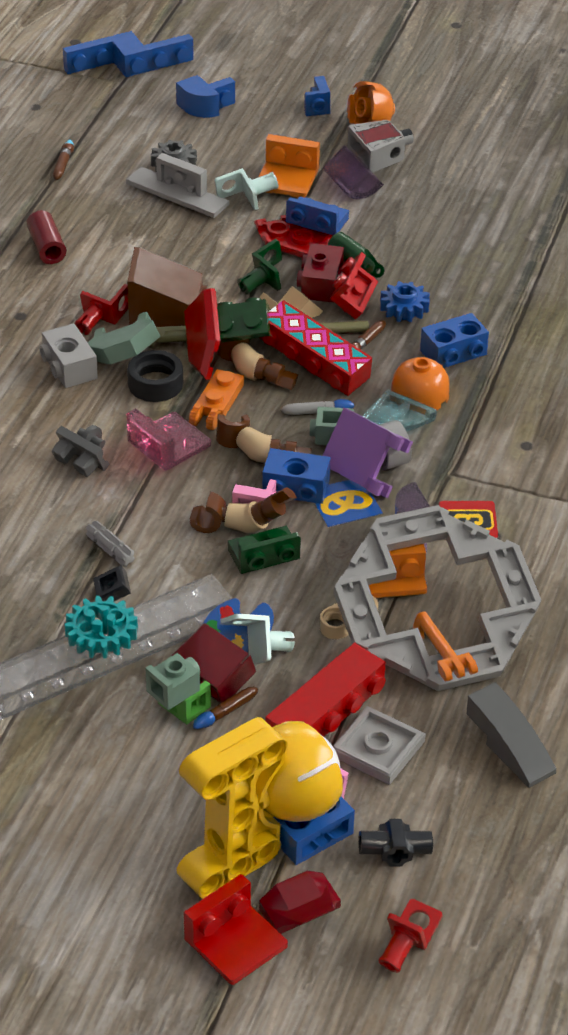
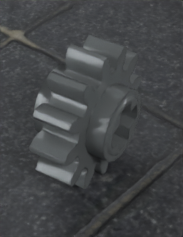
(174, 149)

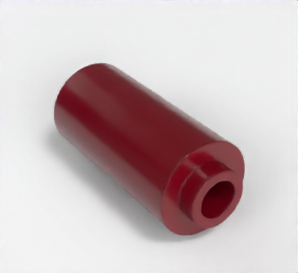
(46, 237)

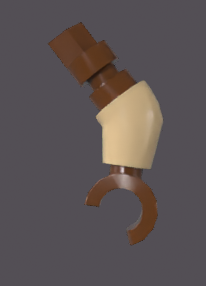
(254, 365)
(249, 440)
(240, 516)

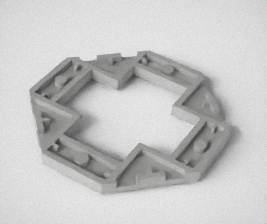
(467, 543)

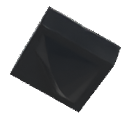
(112, 583)

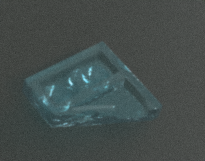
(398, 407)

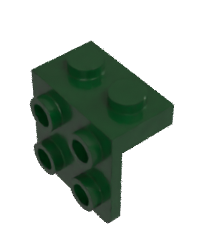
(243, 320)

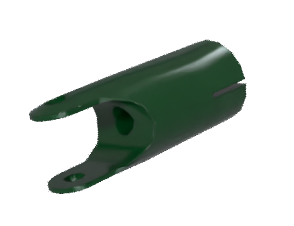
(353, 249)

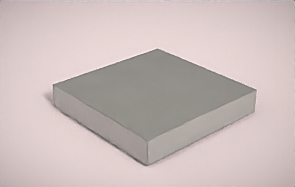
(378, 745)

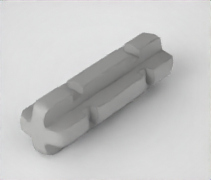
(110, 543)

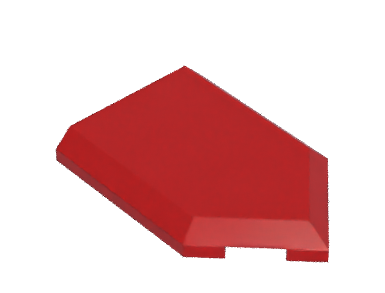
(293, 238)
(202, 331)

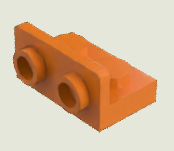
(410, 574)

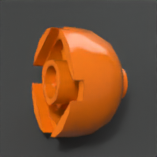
(370, 103)
(422, 381)

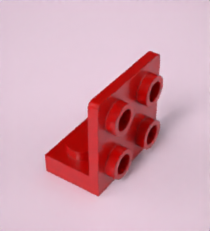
(231, 931)

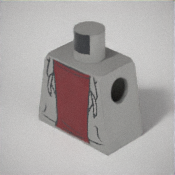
(378, 143)

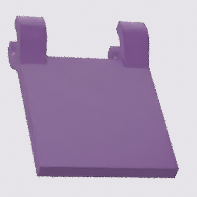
(360, 448)

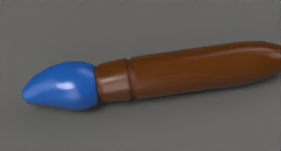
(208, 718)

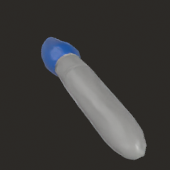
(311, 407)

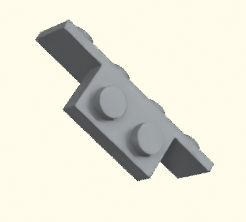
(179, 183)

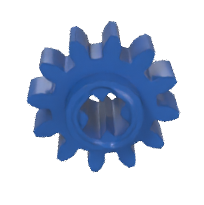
(404, 301)

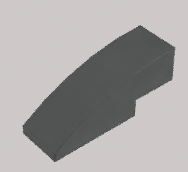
(510, 734)

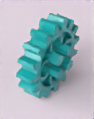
(88, 633)

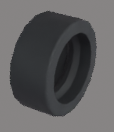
(159, 389)

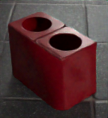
(218, 661)

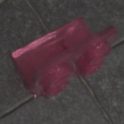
(165, 440)

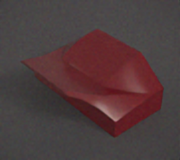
(298, 901)

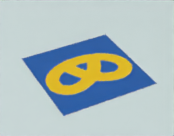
(347, 503)

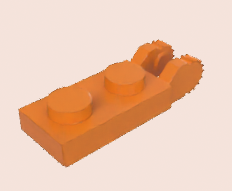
(217, 398)

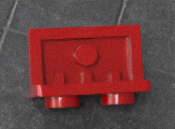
(353, 287)

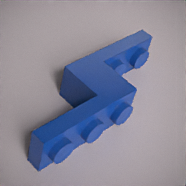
(128, 54)

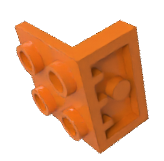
(293, 164)

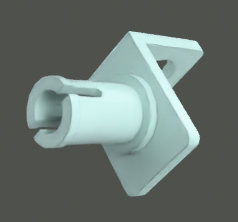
(250, 187)
(260, 637)

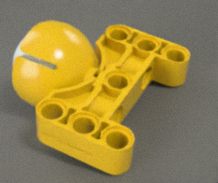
(247, 782)

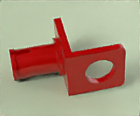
(99, 308)
(407, 934)

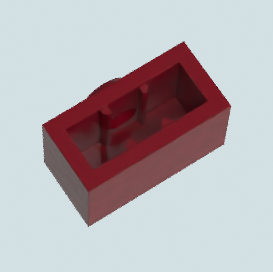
(320, 271)

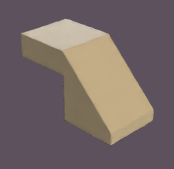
(297, 300)

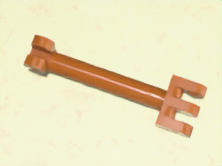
(450, 661)

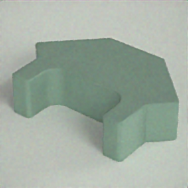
(125, 341)

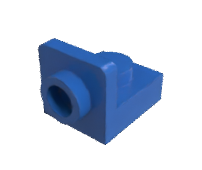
(318, 99)

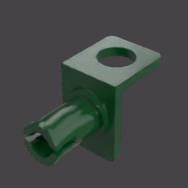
(264, 270)

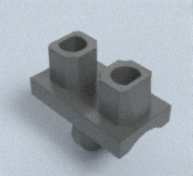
(85, 444)

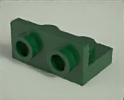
(265, 549)

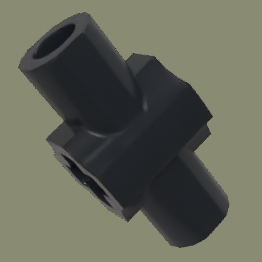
(395, 842)

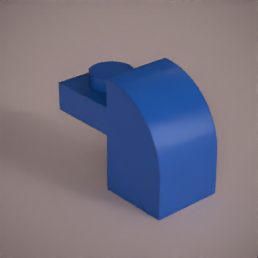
(204, 99)

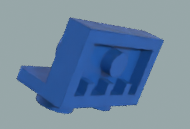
(316, 215)

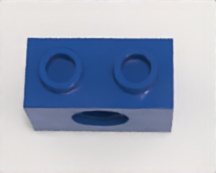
(301, 472)

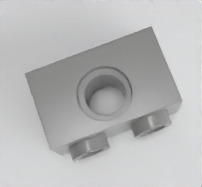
(69, 355)

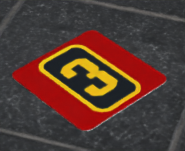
(478, 512)

